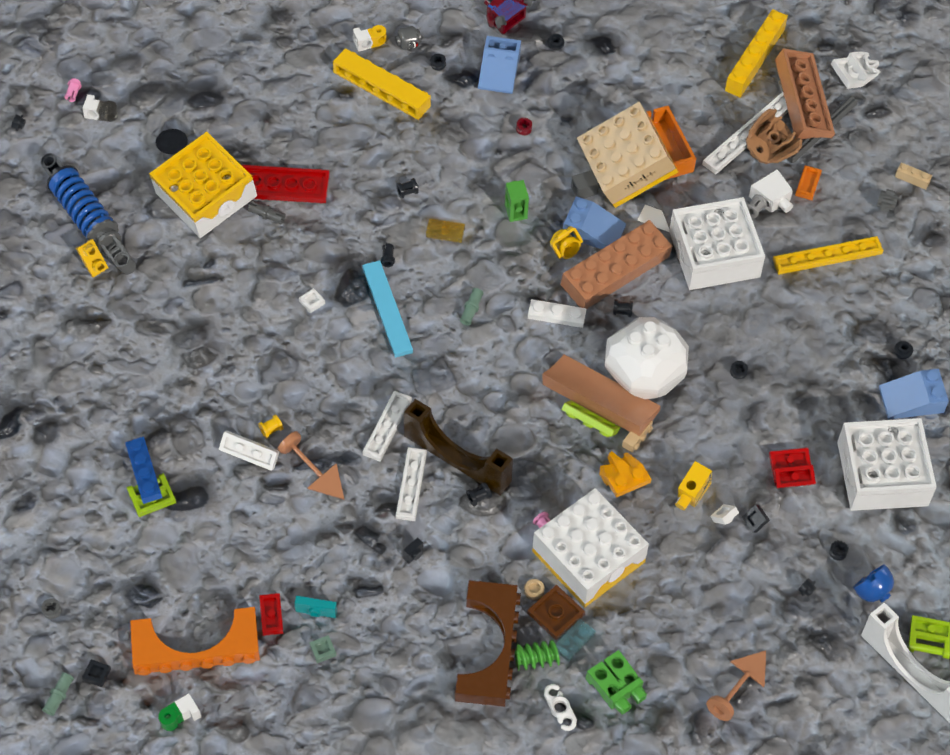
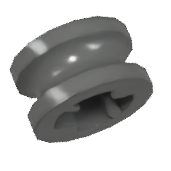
(49, 613)

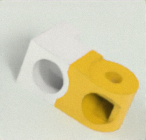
(369, 38)

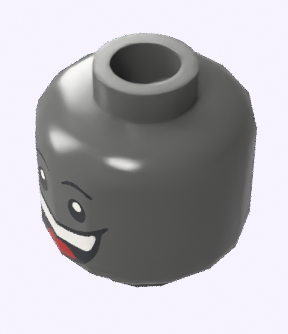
(408, 38)

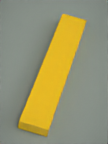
(827, 255)

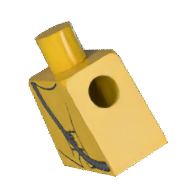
(693, 486)

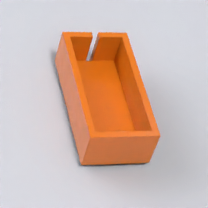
(674, 140)

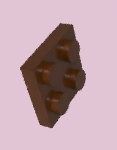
(556, 612)

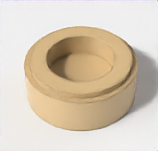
(534, 589)

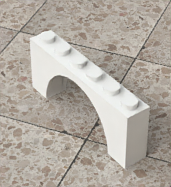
(884, 636)

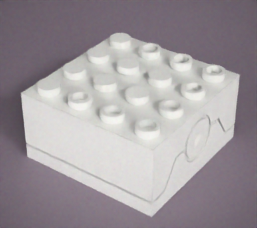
(716, 243)
(886, 464)

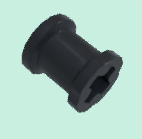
(407, 188)
(623, 308)
(479, 494)

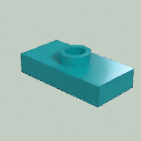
(316, 607)

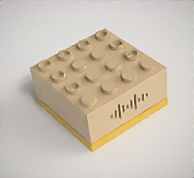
(627, 154)

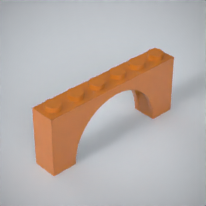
(238, 646)

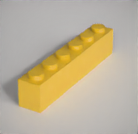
(756, 53)
(382, 83)

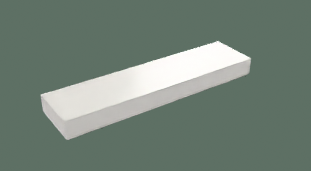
(387, 426)
(411, 484)

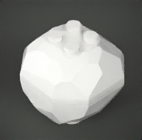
(647, 357)

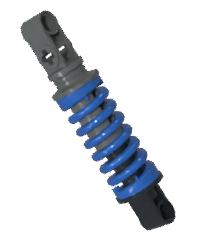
(86, 211)

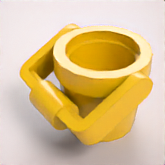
(565, 244)

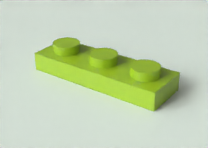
(590, 419)

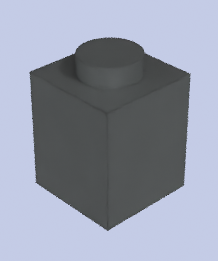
(585, 184)

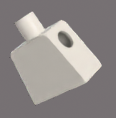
(775, 191)

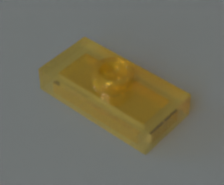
(445, 230)

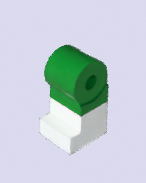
(178, 712)

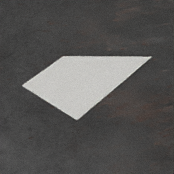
(655, 216)

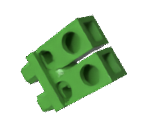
(616, 682)

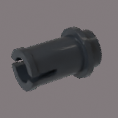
(387, 258)

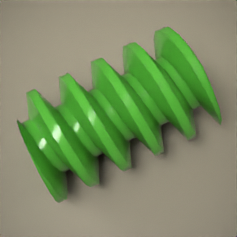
(536, 655)

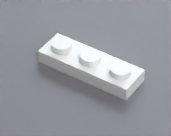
(557, 313)
(249, 450)

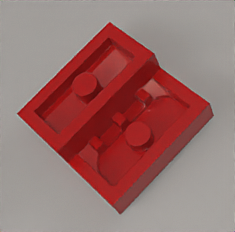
(792, 468)

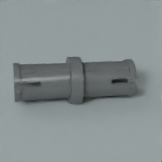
(266, 212)

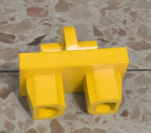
(92, 258)

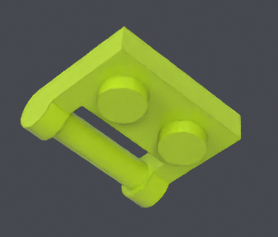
(144, 509)
(929, 630)

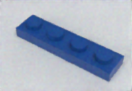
(143, 470)

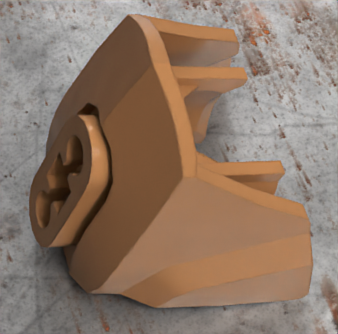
(773, 138)

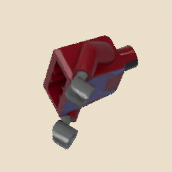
(505, 13)

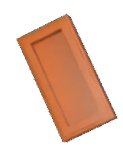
(808, 182)

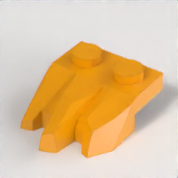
(624, 474)

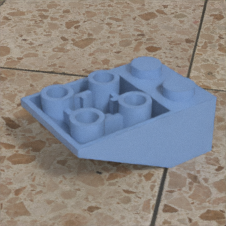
(499, 64)

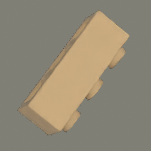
(913, 176)
(632, 440)

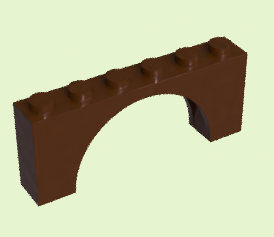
(490, 684)

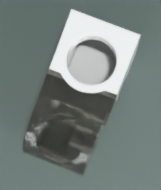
(100, 110)

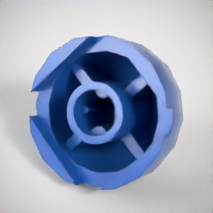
(875, 585)

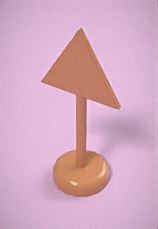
(327, 483)
(753, 667)

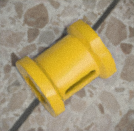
(270, 426)

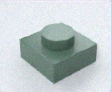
(322, 649)

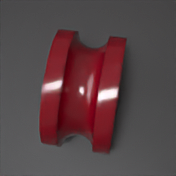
(528, 124)

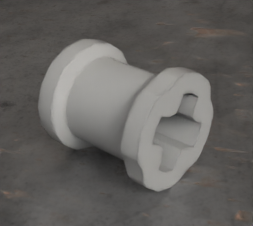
(755, 206)

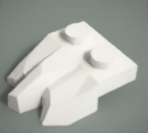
(856, 69)

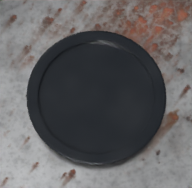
(171, 141)

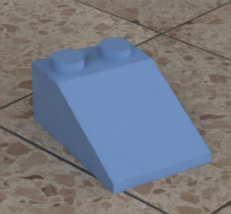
(594, 223)
(914, 395)

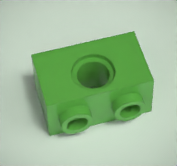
(516, 200)

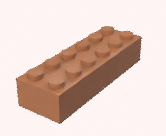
(616, 265)

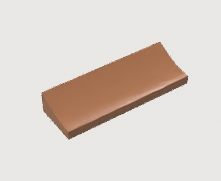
(804, 94)
(600, 395)

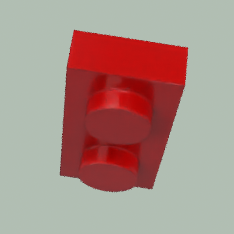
(271, 614)

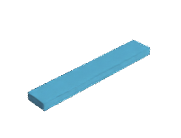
(387, 309)

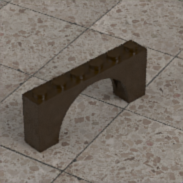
(423, 430)

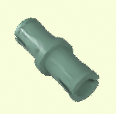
(471, 306)
(58, 694)

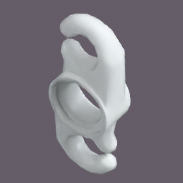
(568, 713)

